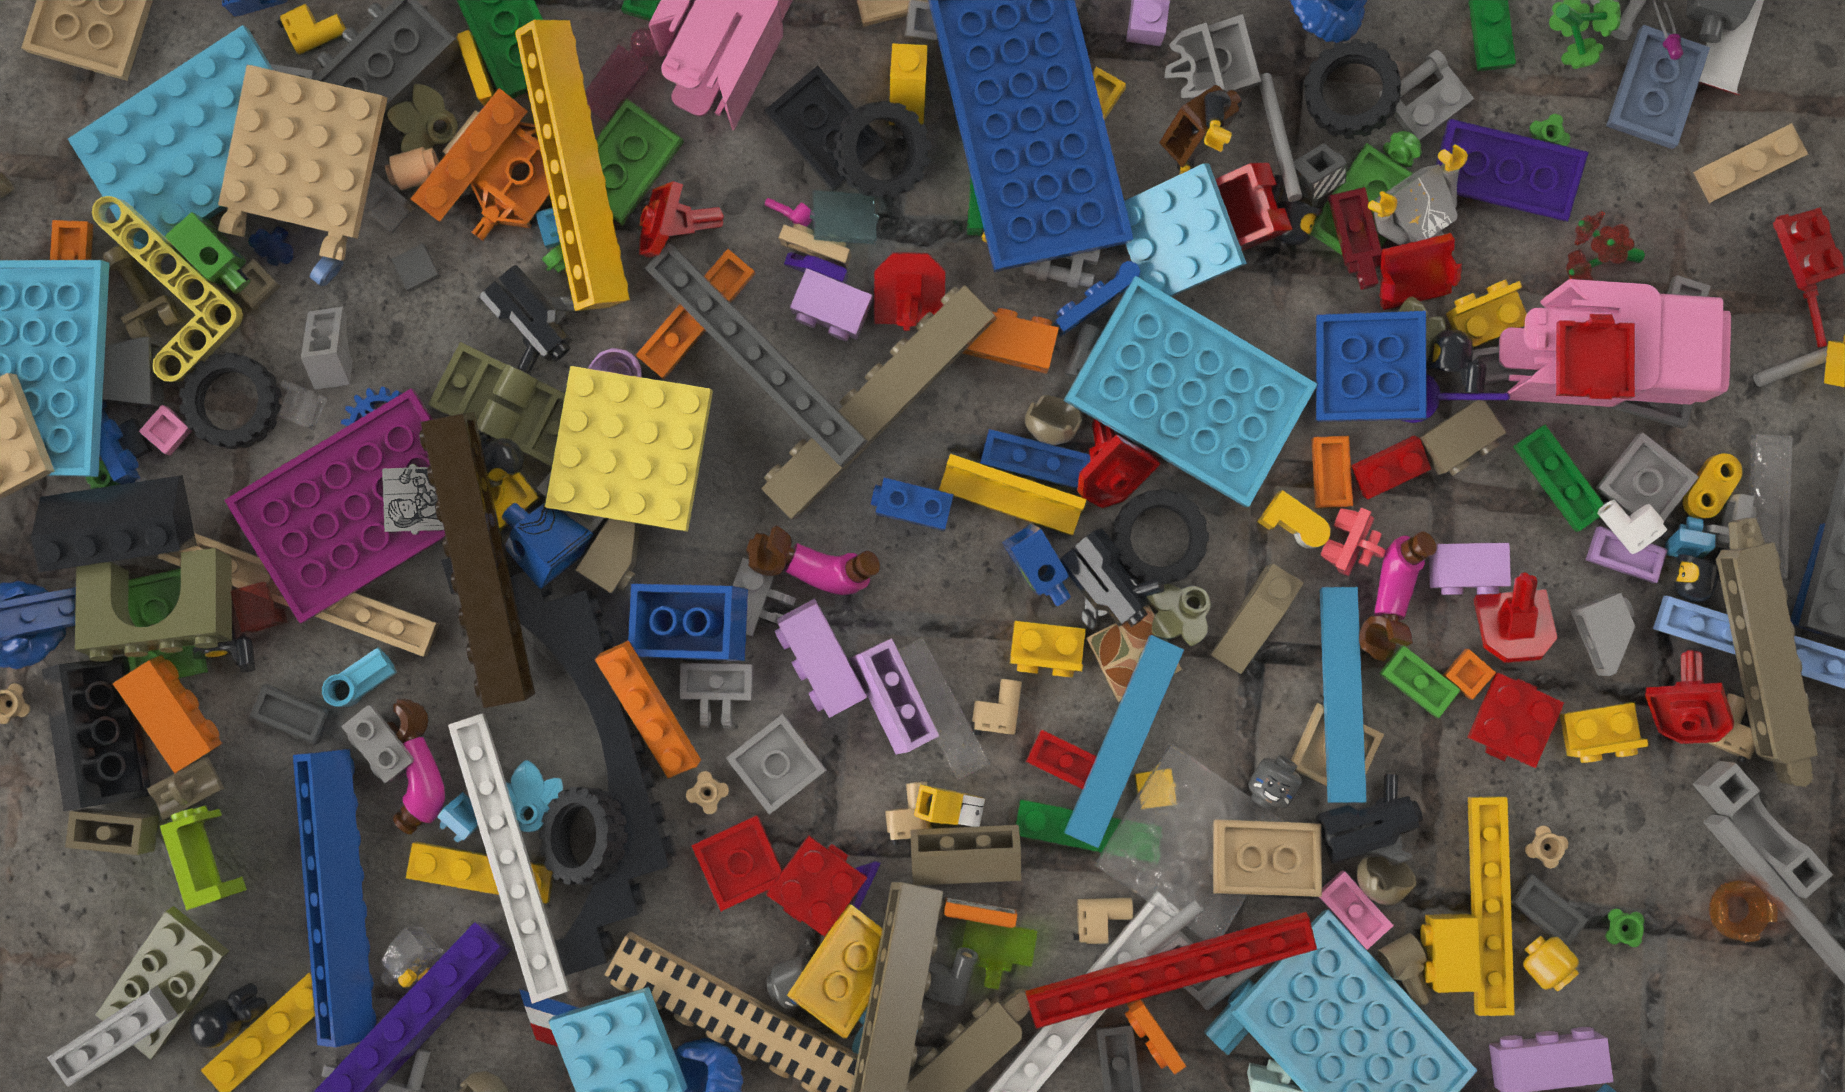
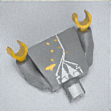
(1422, 202)

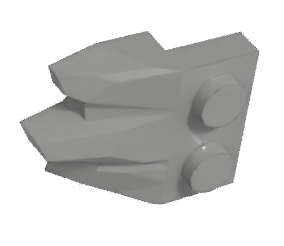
(1215, 56)

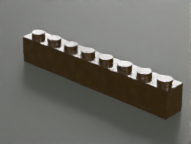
(477, 559)

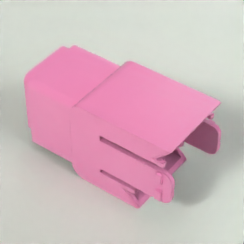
(716, 49)
(1678, 342)

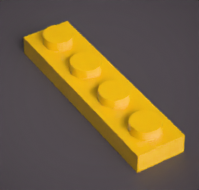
(464, 869)
(262, 1037)

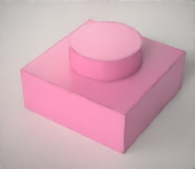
(165, 430)

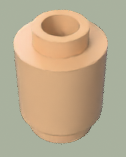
(411, 167)

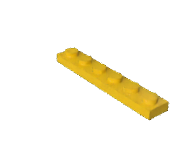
(1492, 903)

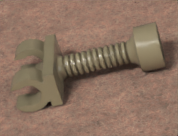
(122, 262)

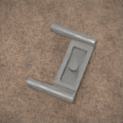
(1170, 937)

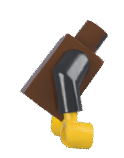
(1201, 125)

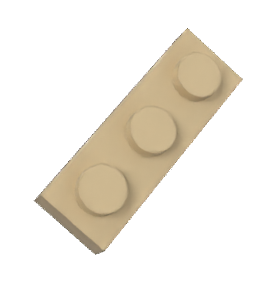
(1750, 163)

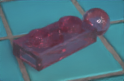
(620, 75)

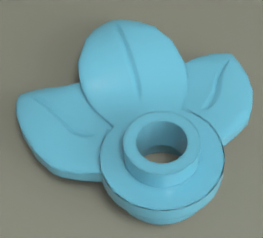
(530, 790)

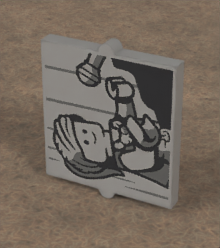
(409, 500)

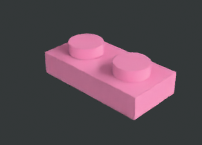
(1355, 910)

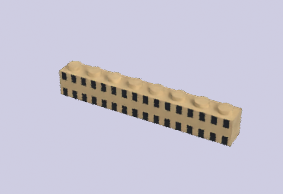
(733, 1016)

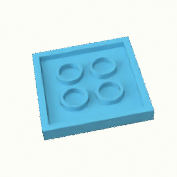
(1182, 232)
(618, 1046)

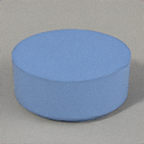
(325, 270)

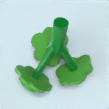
(1574, 17)

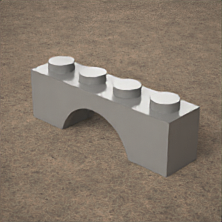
(1737, 797)

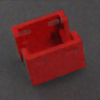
(1252, 204)

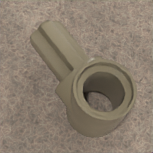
(1404, 962)

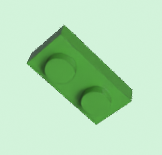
(1419, 681)

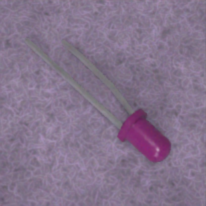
(1673, 41)

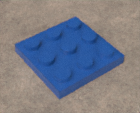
(1371, 366)

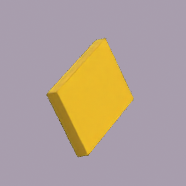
(840, 973)

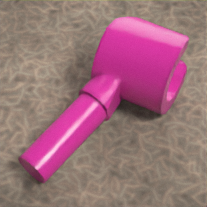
(799, 215)

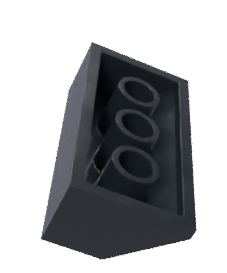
(112, 524)
(94, 734)

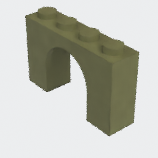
(198, 619)

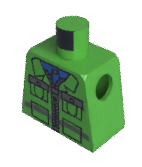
(202, 244)

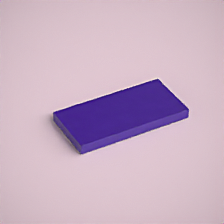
(1515, 170)

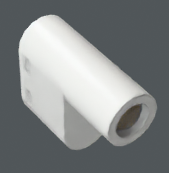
(1633, 530)

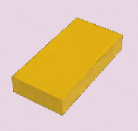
(475, 66)

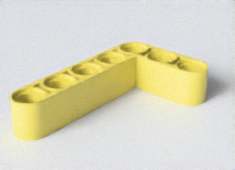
(178, 283)

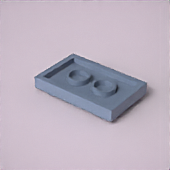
(1657, 89)

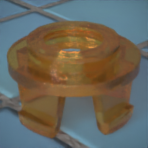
(1759, 914)

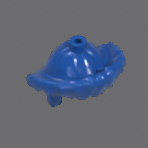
(1330, 18)
(27, 649)
(709, 1066)

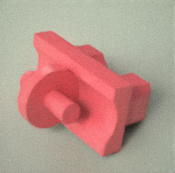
(1358, 527)

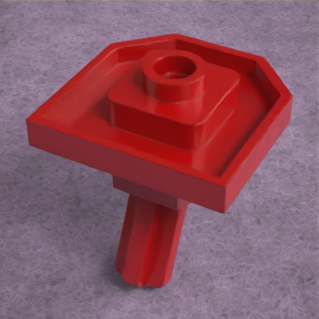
(668, 218)
(907, 288)
(1114, 468)
(1516, 623)
(1691, 708)

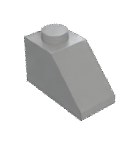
(1605, 630)

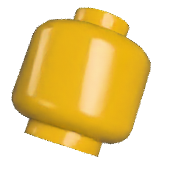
(1551, 963)

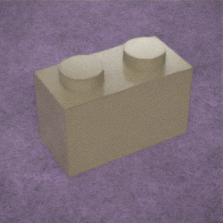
(1461, 436)
(111, 831)

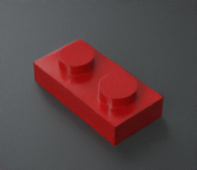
(1391, 467)
(1061, 759)

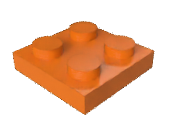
(1159, 1044)

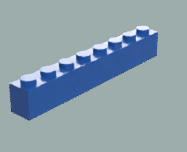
(334, 897)

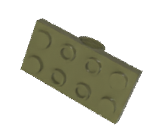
(503, 400)
(179, 961)

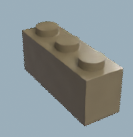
(966, 855)

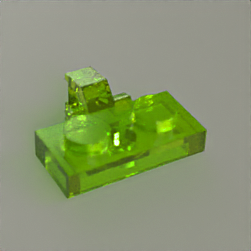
(999, 948)

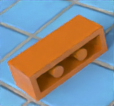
(1017, 341)
(168, 712)

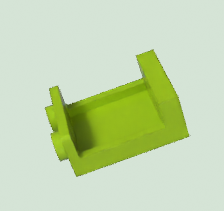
(194, 859)

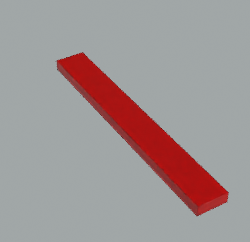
(1171, 970)

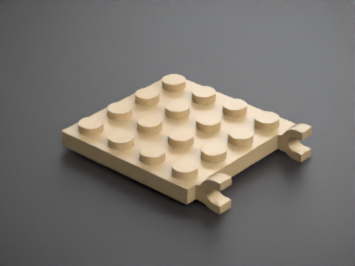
(301, 155)

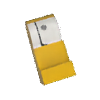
(1306, 526)
(949, 807)

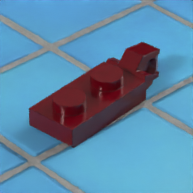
(1357, 235)

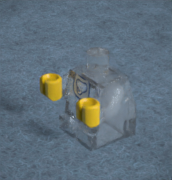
(409, 955)

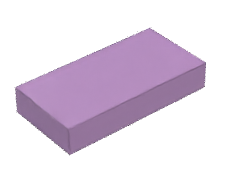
(1611, 553)

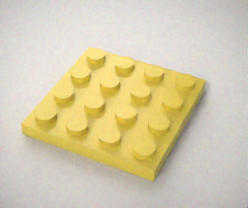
(629, 448)

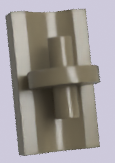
(186, 788)

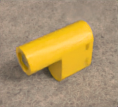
(305, 32)

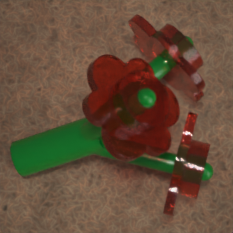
(1608, 242)

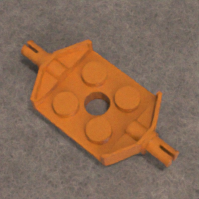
(503, 197)

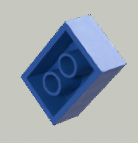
(688, 621)

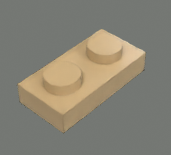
(802, 240)

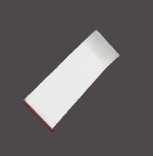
(1728, 56)

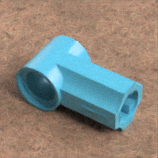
(360, 677)
(1226, 1029)

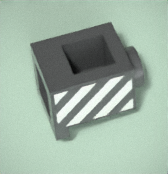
(1320, 173)

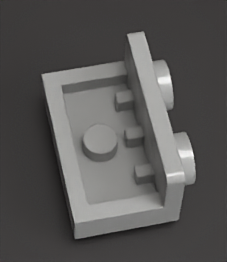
(378, 744)

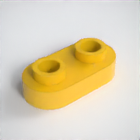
(1713, 485)

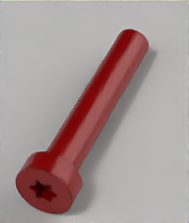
(1816, 317)

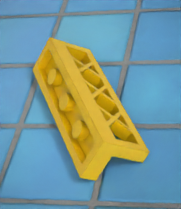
(1012, 495)

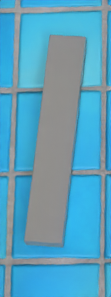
(1779, 892)

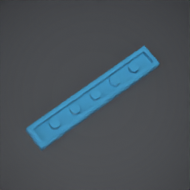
(1342, 695)
(1123, 741)

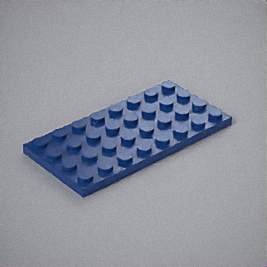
(1031, 128)

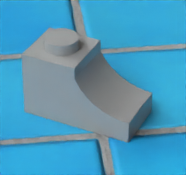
(326, 348)

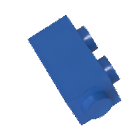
(912, 504)

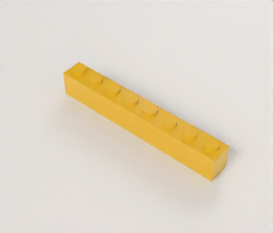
(572, 164)

